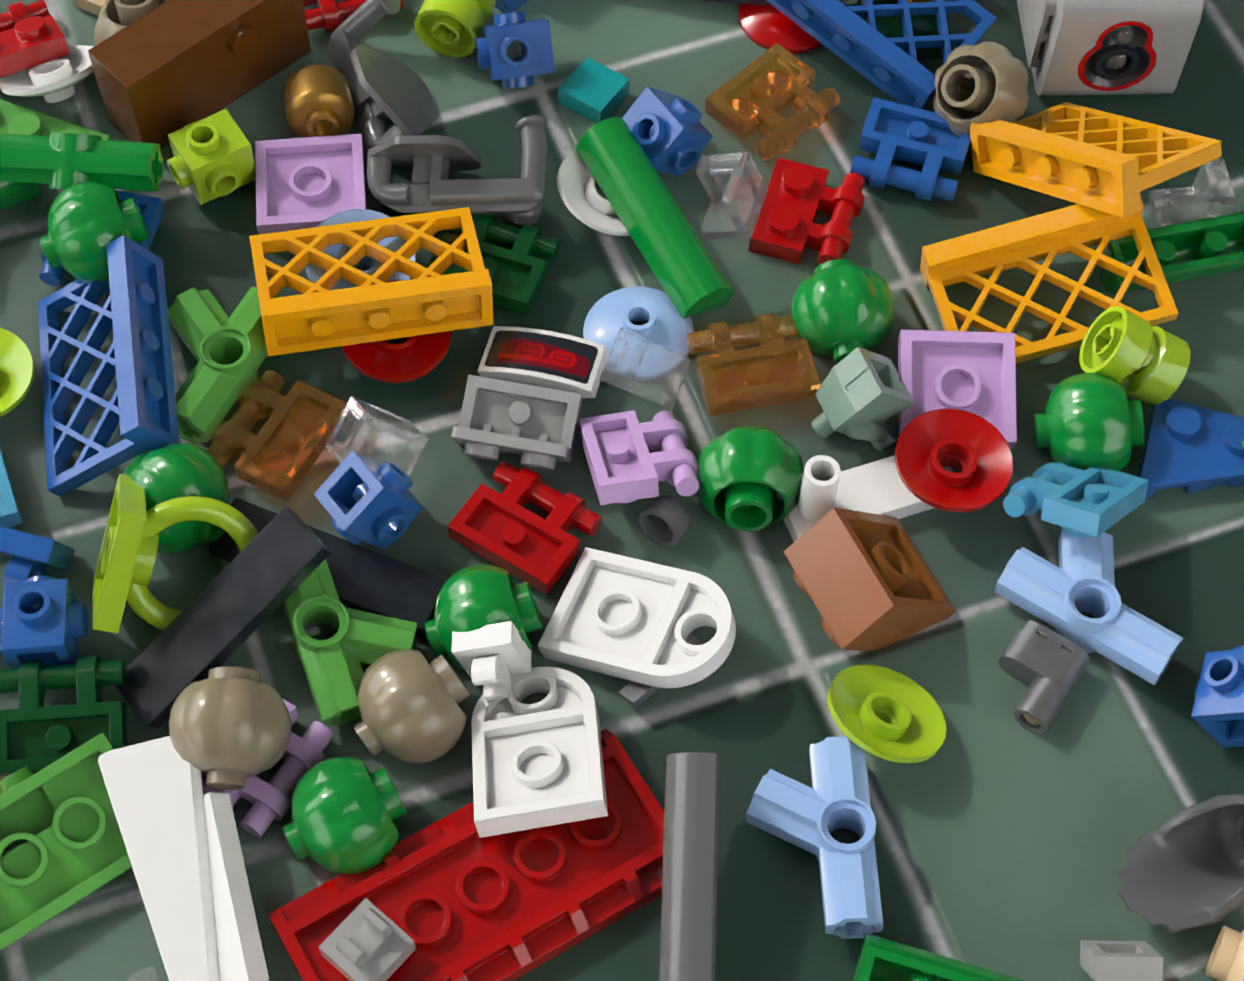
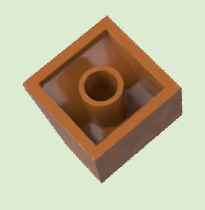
(866, 580)

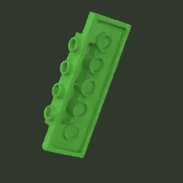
(56, 839)

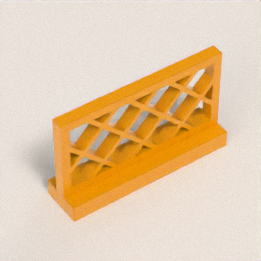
(1087, 155)
(1036, 239)
(374, 309)

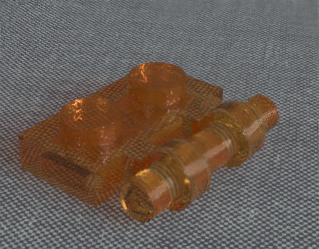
(764, 89)
(756, 375)
(286, 443)

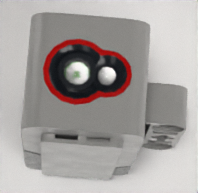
(1108, 44)

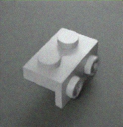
(518, 421)

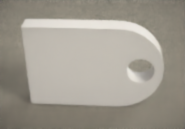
(635, 621)
(537, 759)

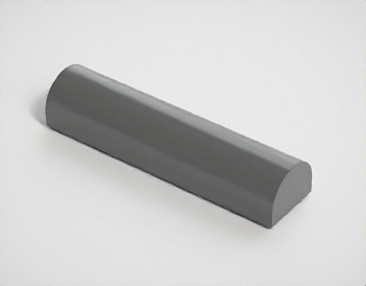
(690, 867)

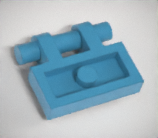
(1077, 499)

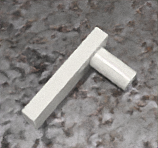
(865, 488)

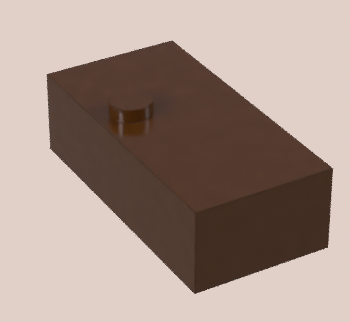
(193, 61)

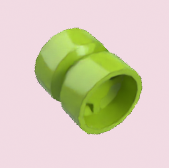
(452, 25)
(1135, 354)

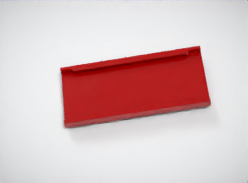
(496, 900)

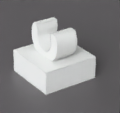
(492, 656)

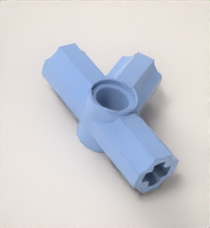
(1087, 585)
(808, 817)

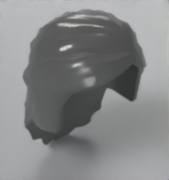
(1190, 867)

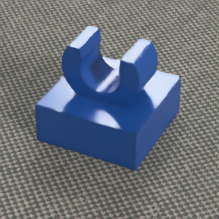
(32, 555)

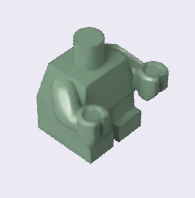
(860, 398)

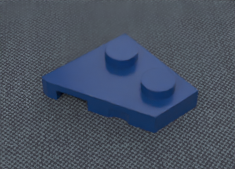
(1192, 448)

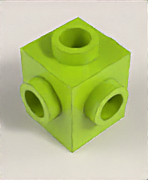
(211, 157)

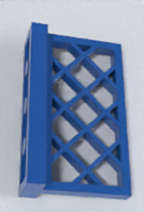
(879, 57)
(137, 356)

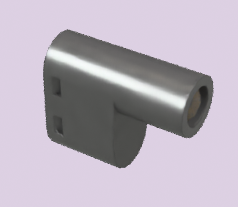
(1048, 667)

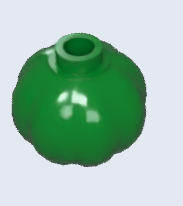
(84, 224)
(842, 309)
(1090, 423)
(176, 473)
(744, 473)
(481, 598)
(344, 816)

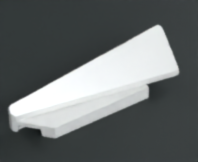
(185, 864)

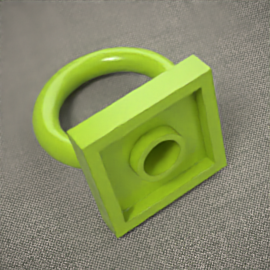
(132, 547)

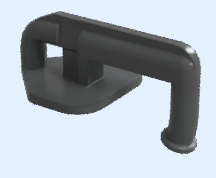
(378, 82)
(437, 155)

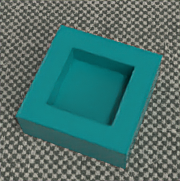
(593, 90)

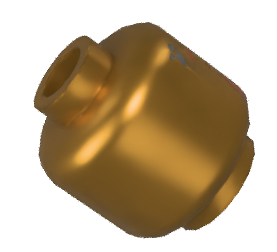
(318, 100)

